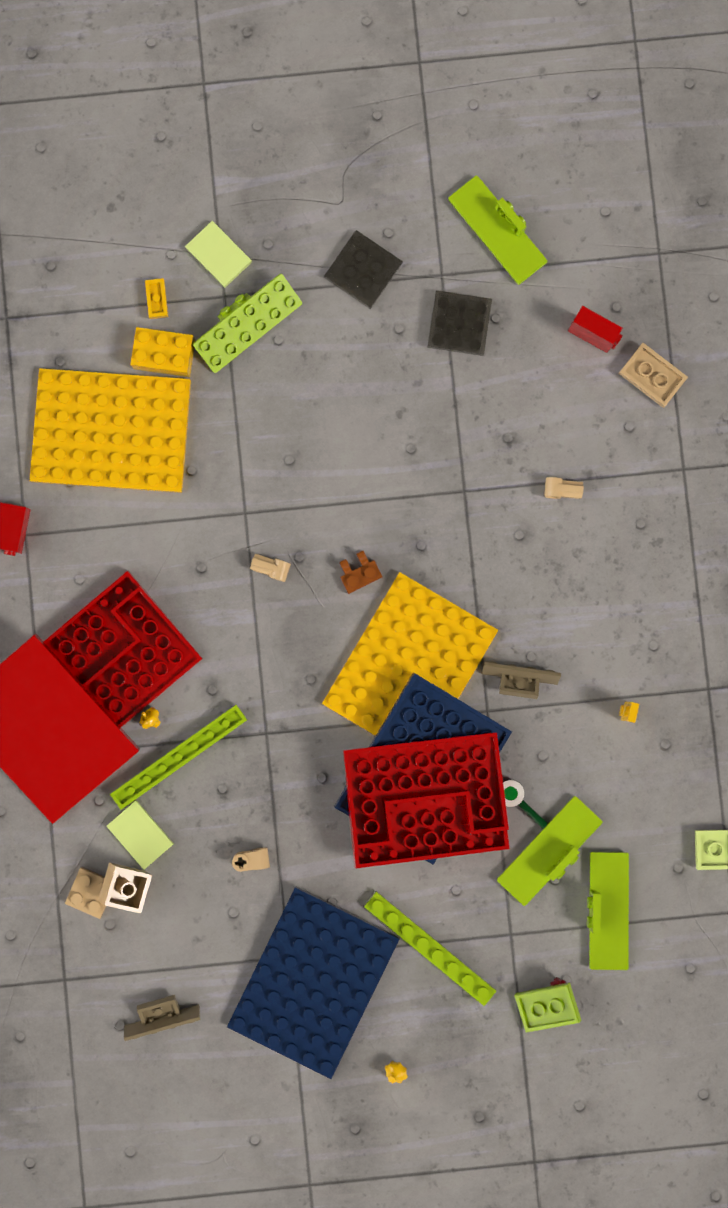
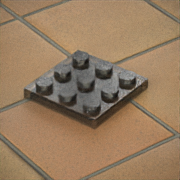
(363, 269)
(459, 323)

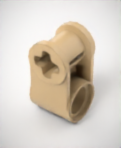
(255, 860)

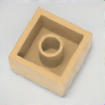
(125, 888)

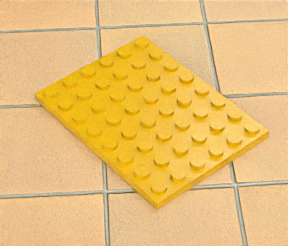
(110, 430)
(407, 636)

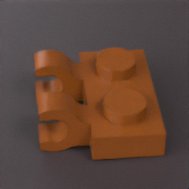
(361, 576)

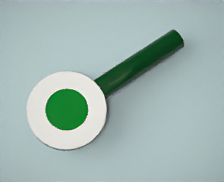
(514, 796)

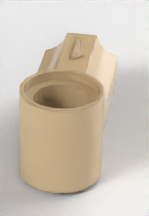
(557, 488)
(275, 568)

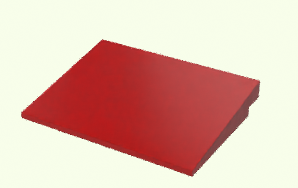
(123, 649)
(54, 731)
(426, 800)

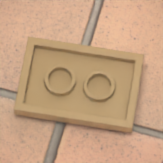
(653, 375)

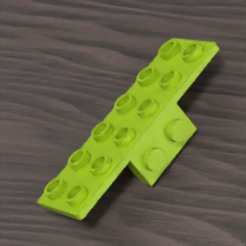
(498, 229)
(246, 322)
(550, 851)
(608, 911)

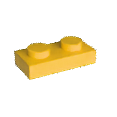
(156, 298)
(629, 711)

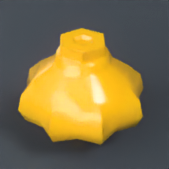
(150, 718)
(396, 1072)

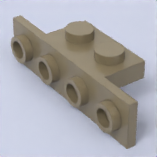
(519, 680)
(159, 1016)

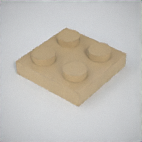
(86, 892)

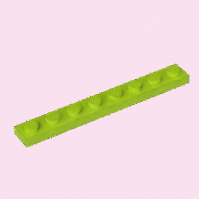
(178, 757)
(430, 948)

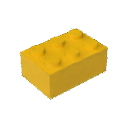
(162, 352)

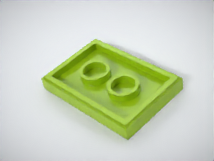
(547, 1007)

